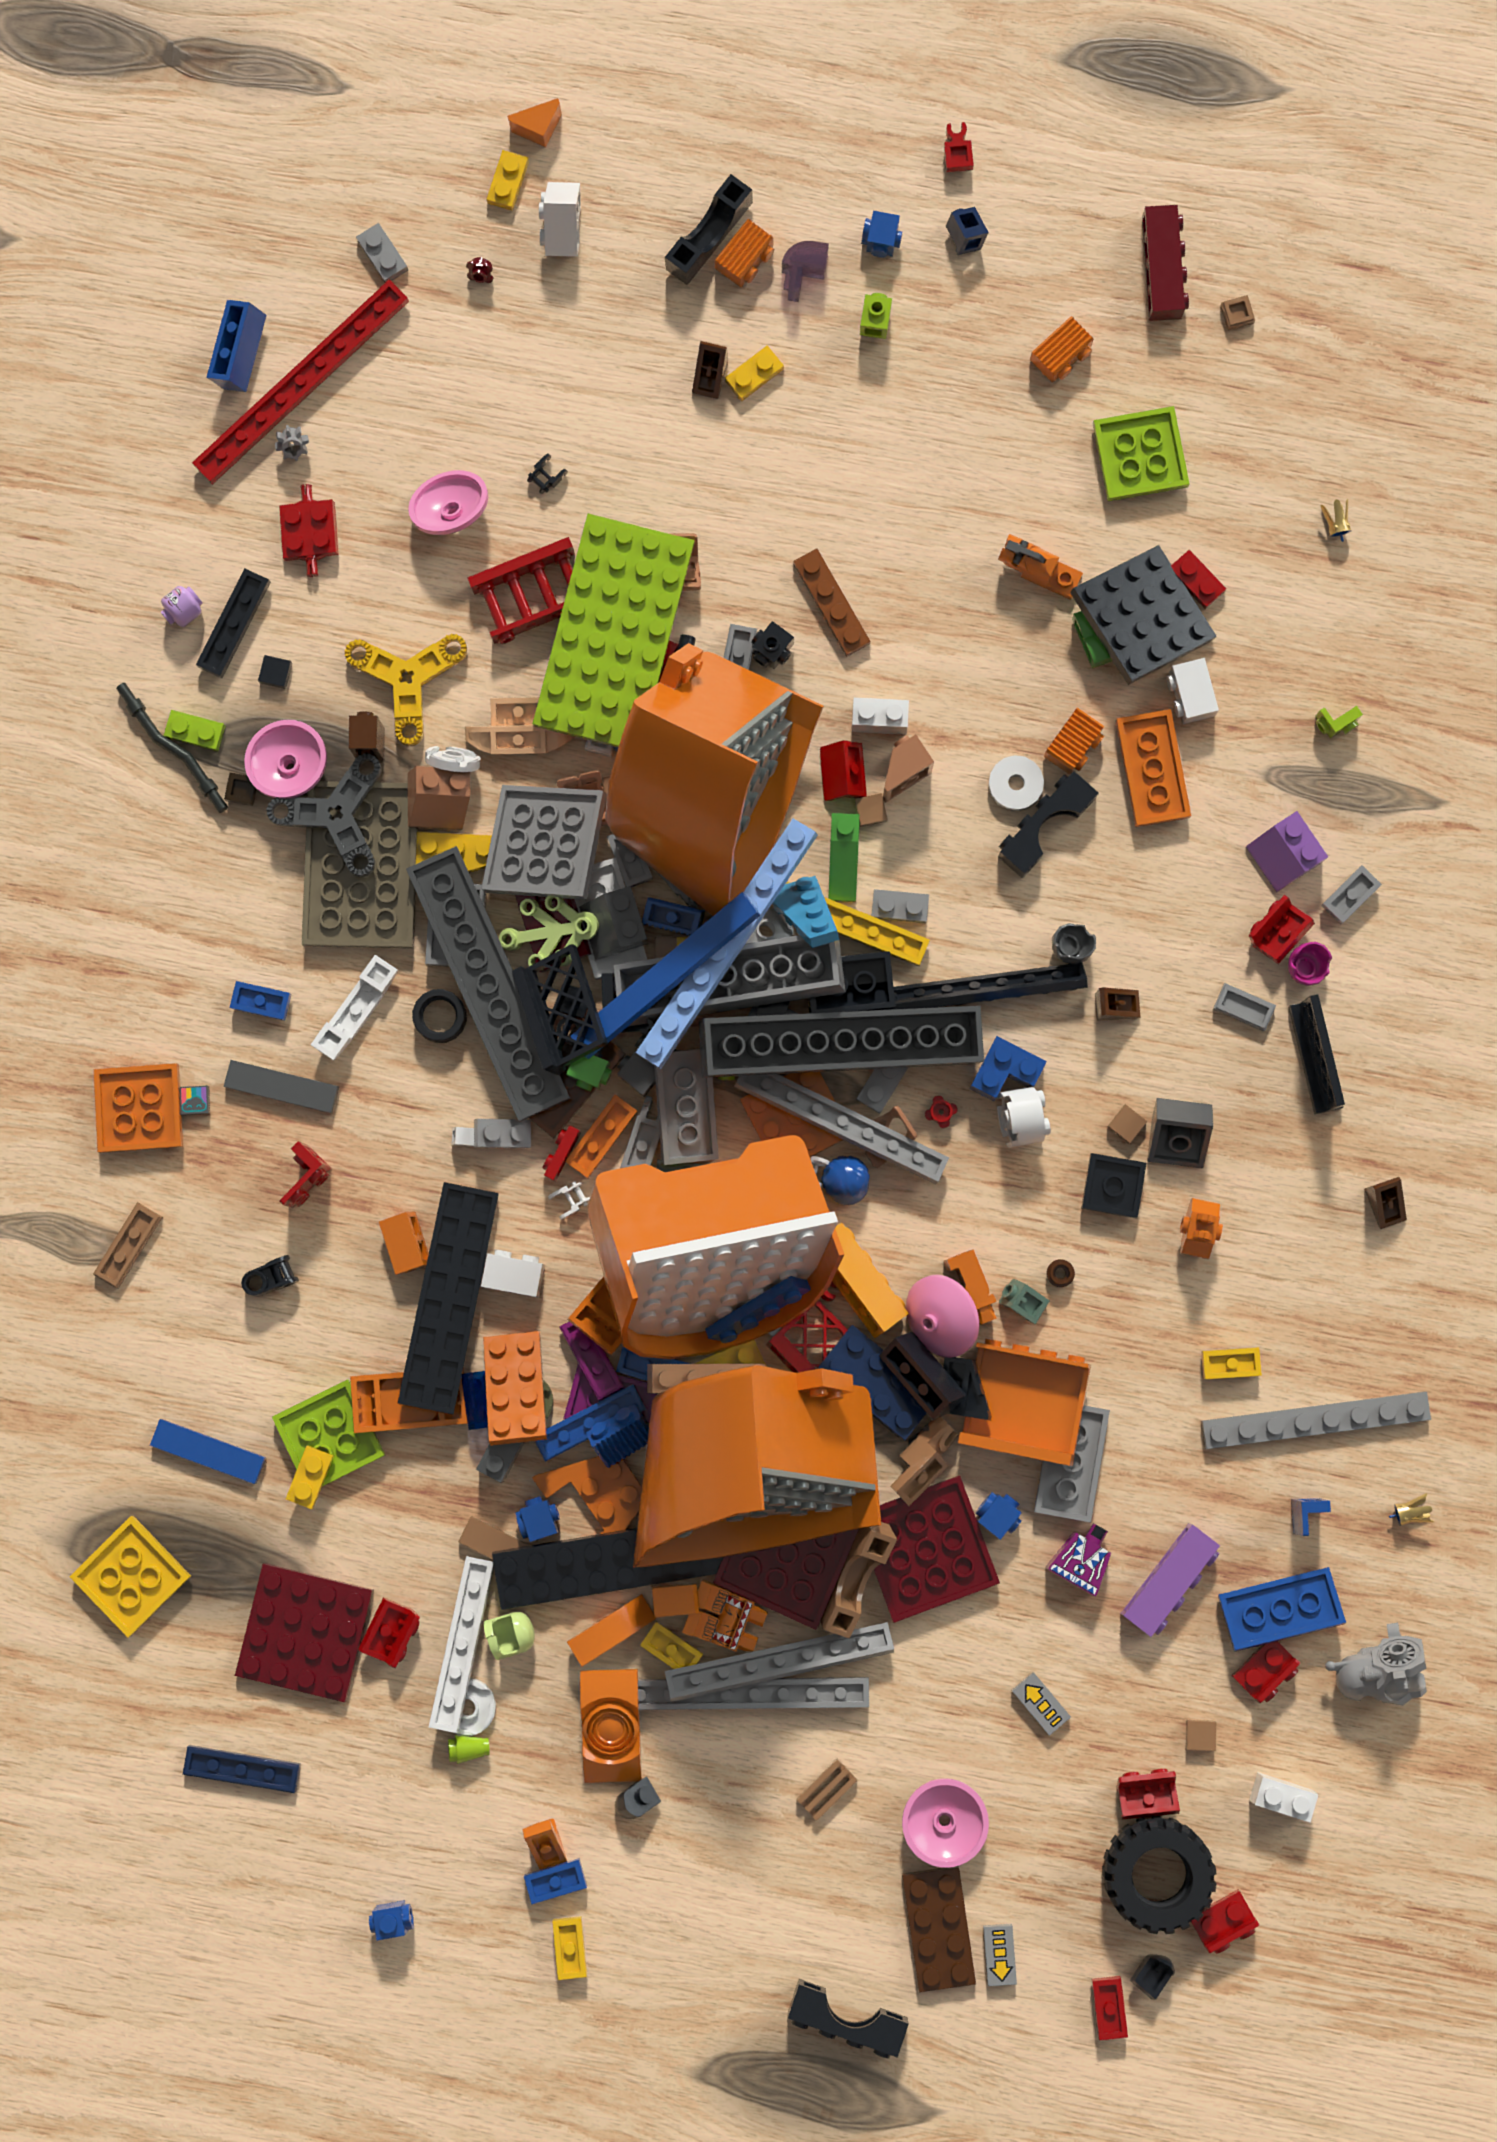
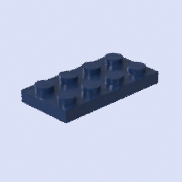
(889, 1398)

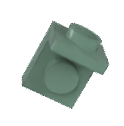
(1024, 1300)

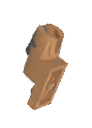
(924, 1459)

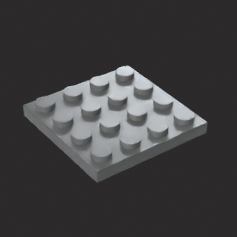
(544, 842)

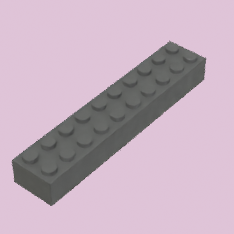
(840, 1041)

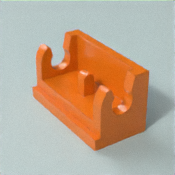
(404, 1242)

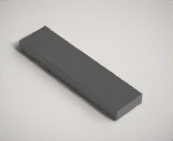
(281, 1086)

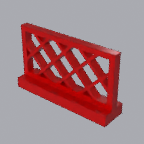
(790, 1354)

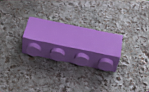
(1170, 1580)

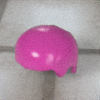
(1309, 963)

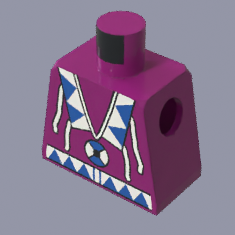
(1082, 1560)

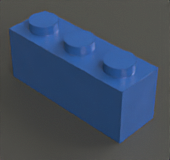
(236, 345)

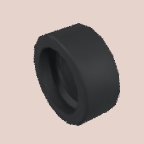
(424, 1001)

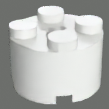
(1023, 1116)

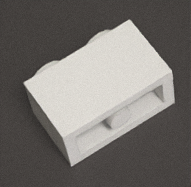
(1192, 691)
(880, 716)
(513, 1274)
(1283, 1797)

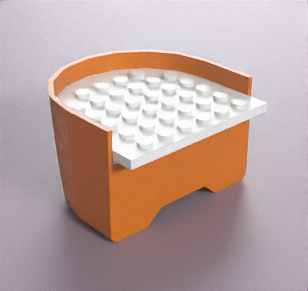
(709, 1240)

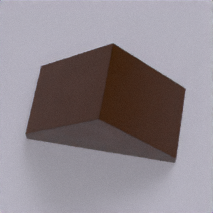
(710, 369)
(1117, 1004)
(1387, 1202)

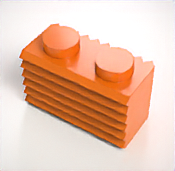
(745, 253)
(1062, 350)
(1074, 741)

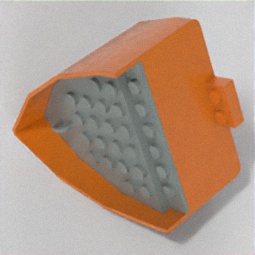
(708, 773)
(755, 1464)

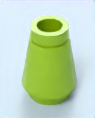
(467, 1748)

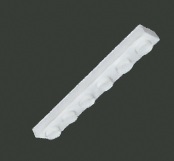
(461, 1645)

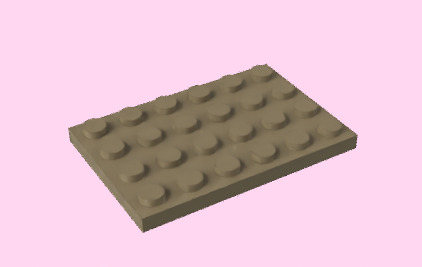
(366, 909)

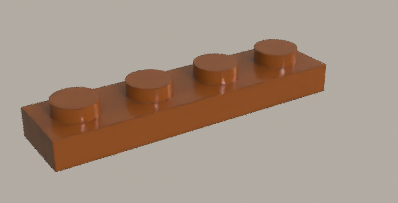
(831, 602)

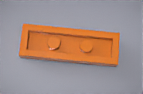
(601, 1136)

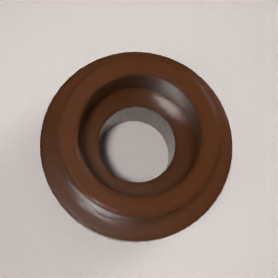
(1069, 1273)

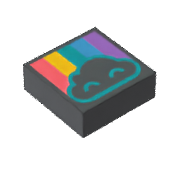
(194, 1100)

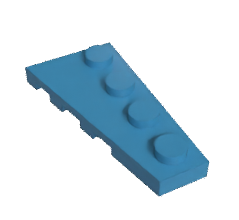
(807, 911)

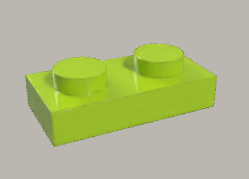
(194, 730)

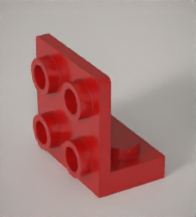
(316, 1175)

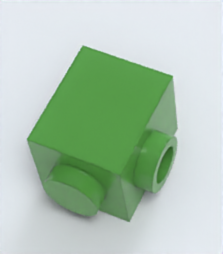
(590, 1072)

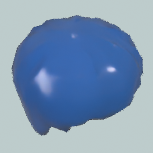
(846, 1180)

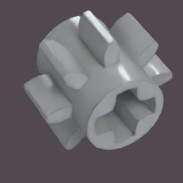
(291, 435)

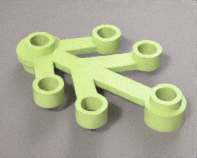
(553, 931)

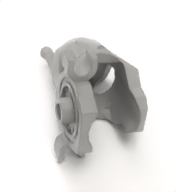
(1384, 1671)

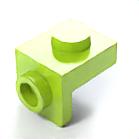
(1344, 723)

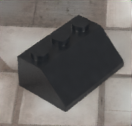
(866, 982)

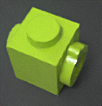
(875, 315)

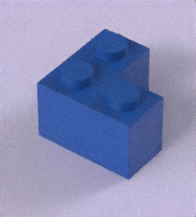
(1006, 1061)

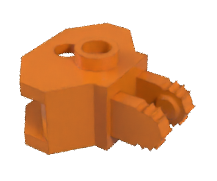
(1200, 1228)

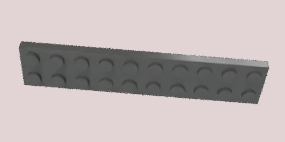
(485, 981)

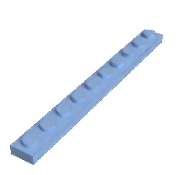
(702, 982)

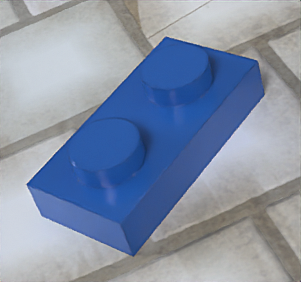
(260, 1000)
(555, 1881)

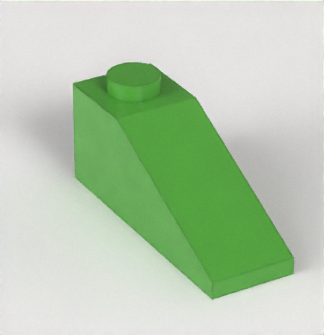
(843, 857)

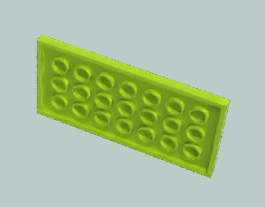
(612, 628)

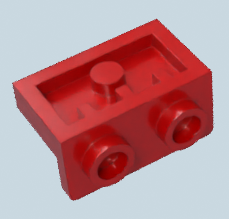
(1266, 1671)
(1225, 1922)

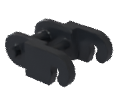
(552, 481)

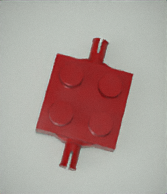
(309, 530)

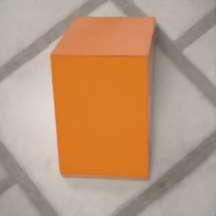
(536, 122)
(674, 1600)

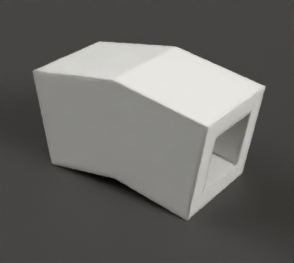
(462, 1136)

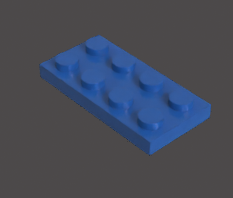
(1281, 1609)

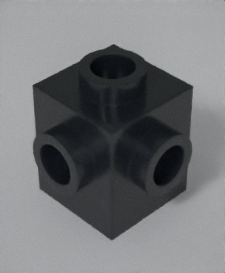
(774, 637)

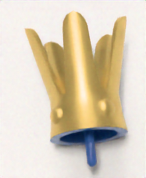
(1341, 525)
(1407, 1513)

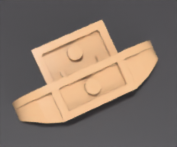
(513, 729)

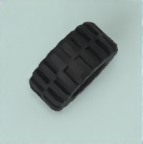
(1187, 1902)

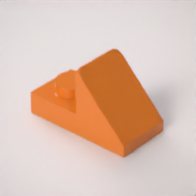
(545, 1843)

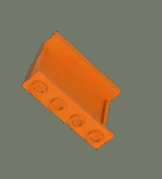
(1032, 1402)

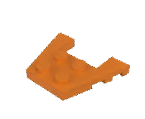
(609, 1493)

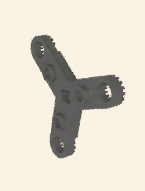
(344, 831)

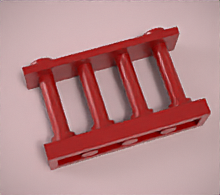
(509, 573)

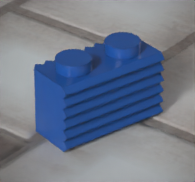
(672, 916)
(619, 1435)

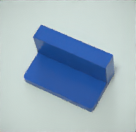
(1300, 1512)

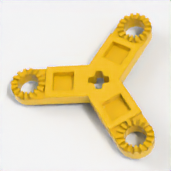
(389, 669)

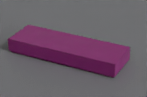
(592, 1362)

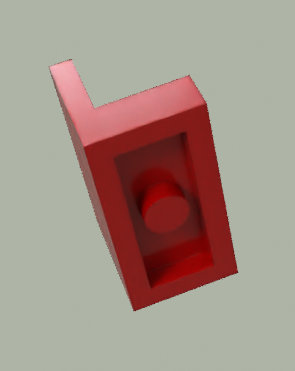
(843, 770)

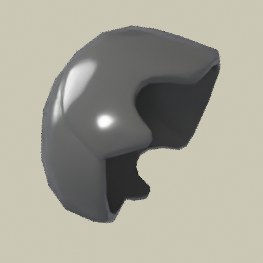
(1073, 943)

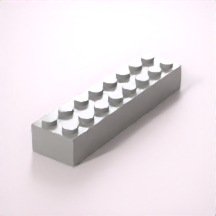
(758, 976)

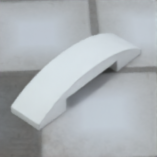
(356, 1008)

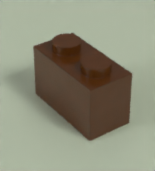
(366, 735)

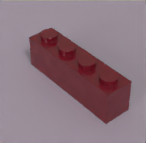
(1164, 262)

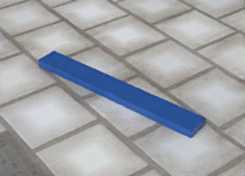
(673, 968)

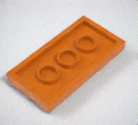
(1153, 768)
(514, 1388)

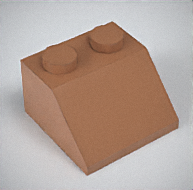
(907, 766)
(437, 798)

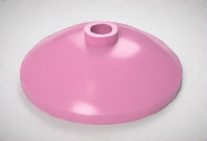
(448, 502)
(275, 749)
(942, 1315)
(948, 1843)

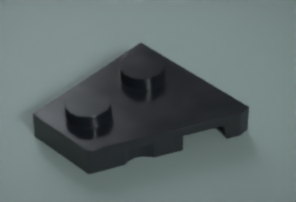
(967, 1377)

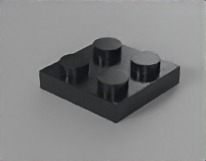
(1113, 1185)

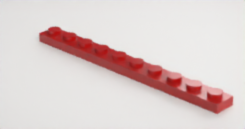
(300, 382)

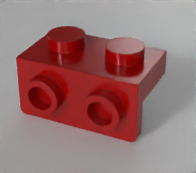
(1280, 929)
(390, 1632)
(1148, 1794)

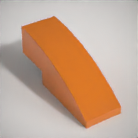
(611, 1630)

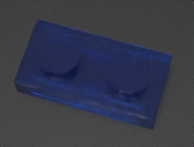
(475, 1399)

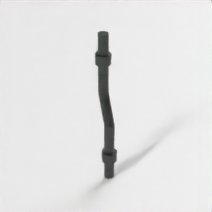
(206, 785)

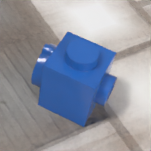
(882, 234)
(999, 1514)
(537, 1519)
(391, 1920)

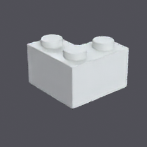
(560, 211)

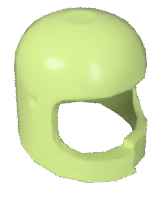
(512, 1634)

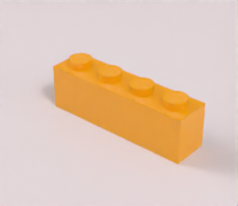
(865, 1287)

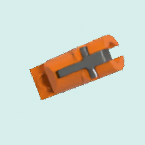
(1039, 566)

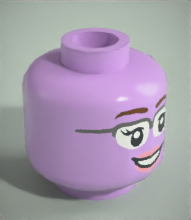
(181, 606)

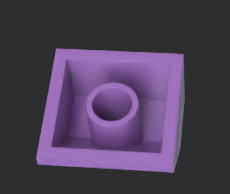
(1287, 851)

